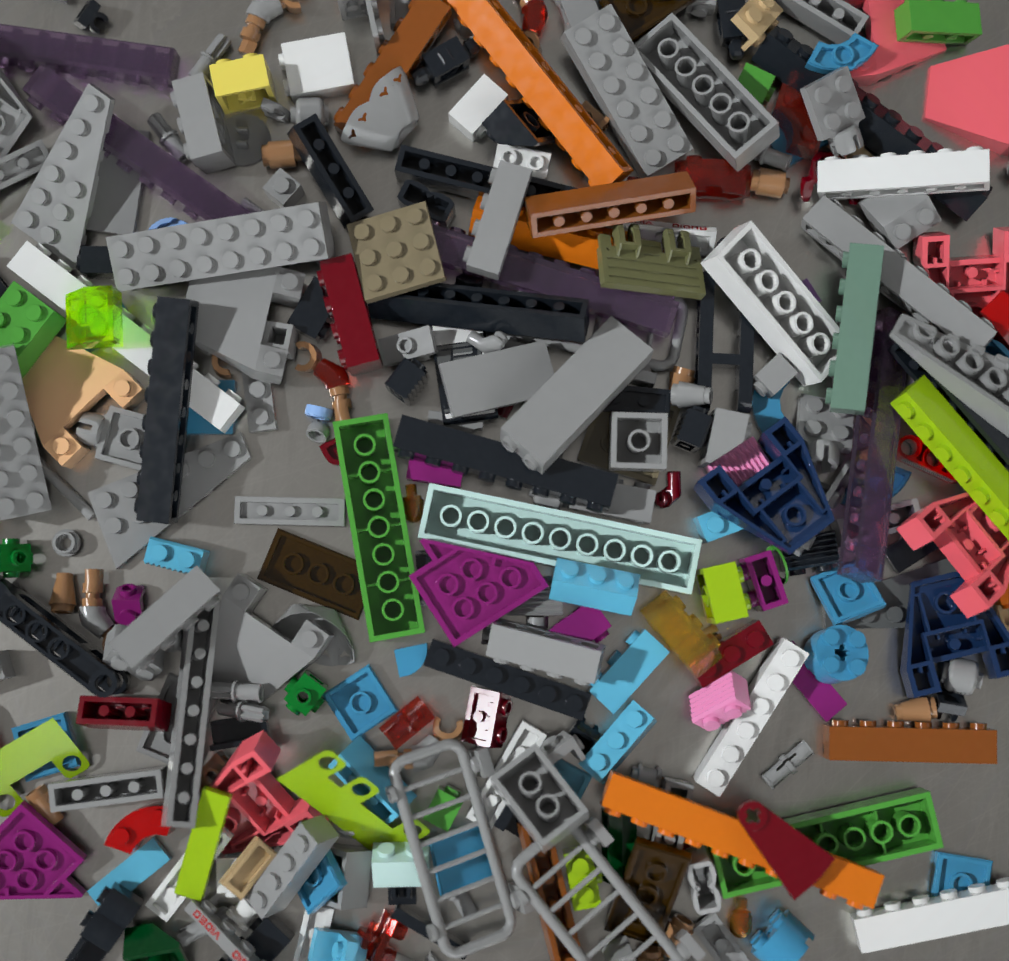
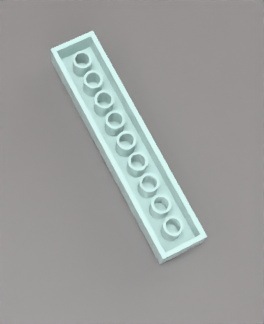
(546, 533)

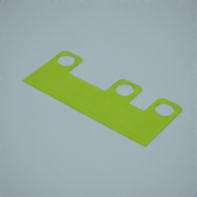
(33, 750)
(341, 804)

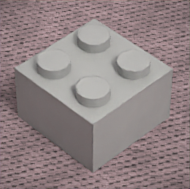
(638, 441)

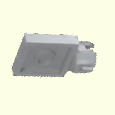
(835, 111)
(824, 431)
(114, 436)

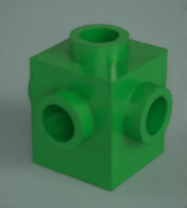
(15, 558)
(312, 686)

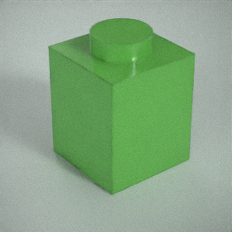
(444, 817)

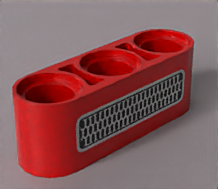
(918, 460)

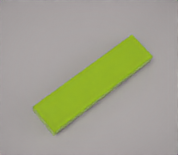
(203, 843)

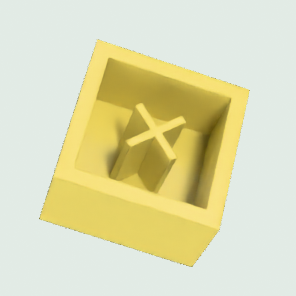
(242, 82)

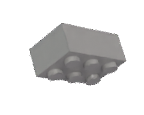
(202, 123)
(539, 798)

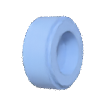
(318, 412)

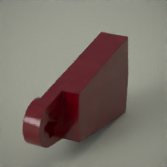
(788, 852)

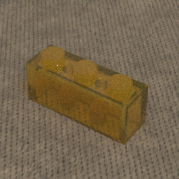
(682, 633)

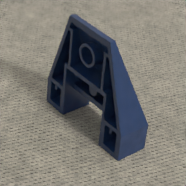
(780, 501)
(941, 632)

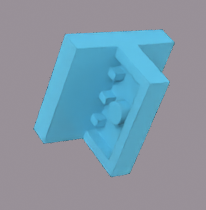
(336, 946)

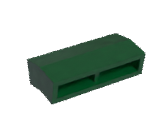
(624, 836)

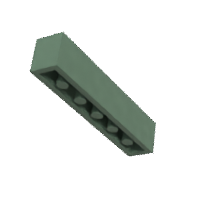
(856, 329)

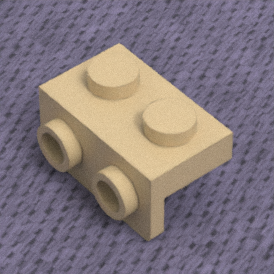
(755, 19)

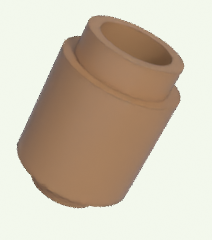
(280, 154)
(769, 182)

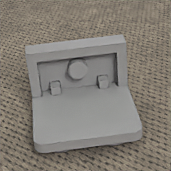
(358, 8)

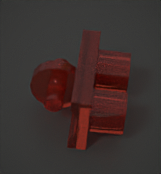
(407, 722)
(378, 935)

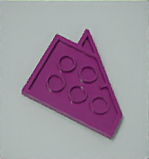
(473, 587)
(36, 858)

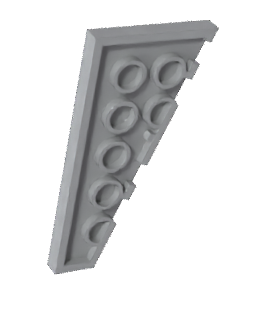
(67, 183)
(201, 474)

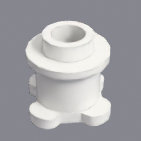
(242, 914)

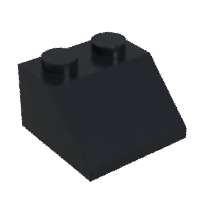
(516, 125)

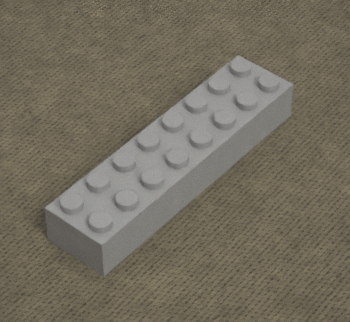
(221, 246)

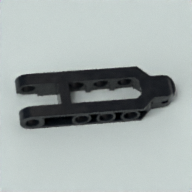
(706, 359)
(78, 659)

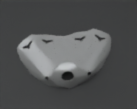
(387, 117)
(297, 614)

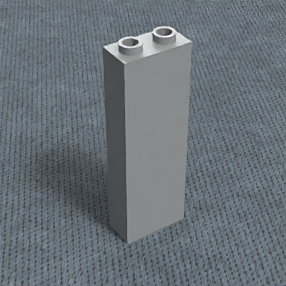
(575, 395)

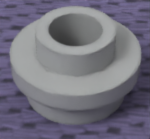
(58, 539)

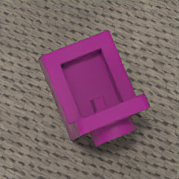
(128, 603)

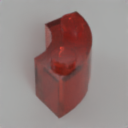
(795, 123)
(716, 178)

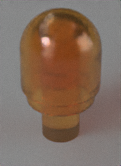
(413, 504)
(741, 919)

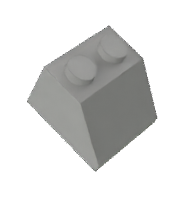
(900, 217)
(725, 433)
(356, 868)

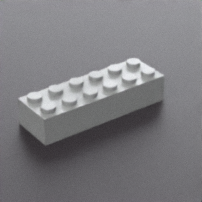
(625, 91)
(707, 93)
(21, 471)

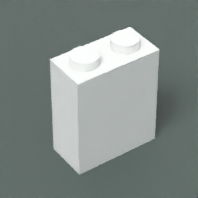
(317, 67)

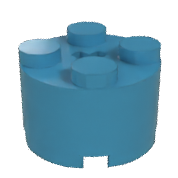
(850, 655)
(782, 939)

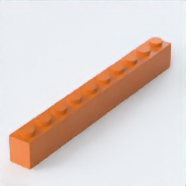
(542, 90)
(725, 835)

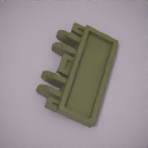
(643, 268)

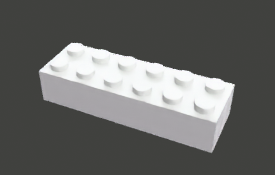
(774, 301)

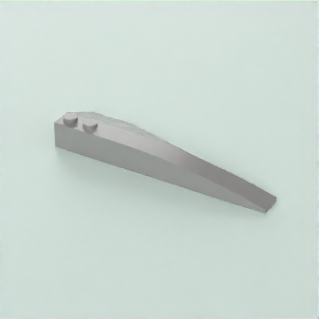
(963, 369)

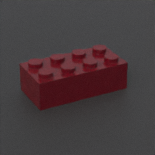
(351, 315)

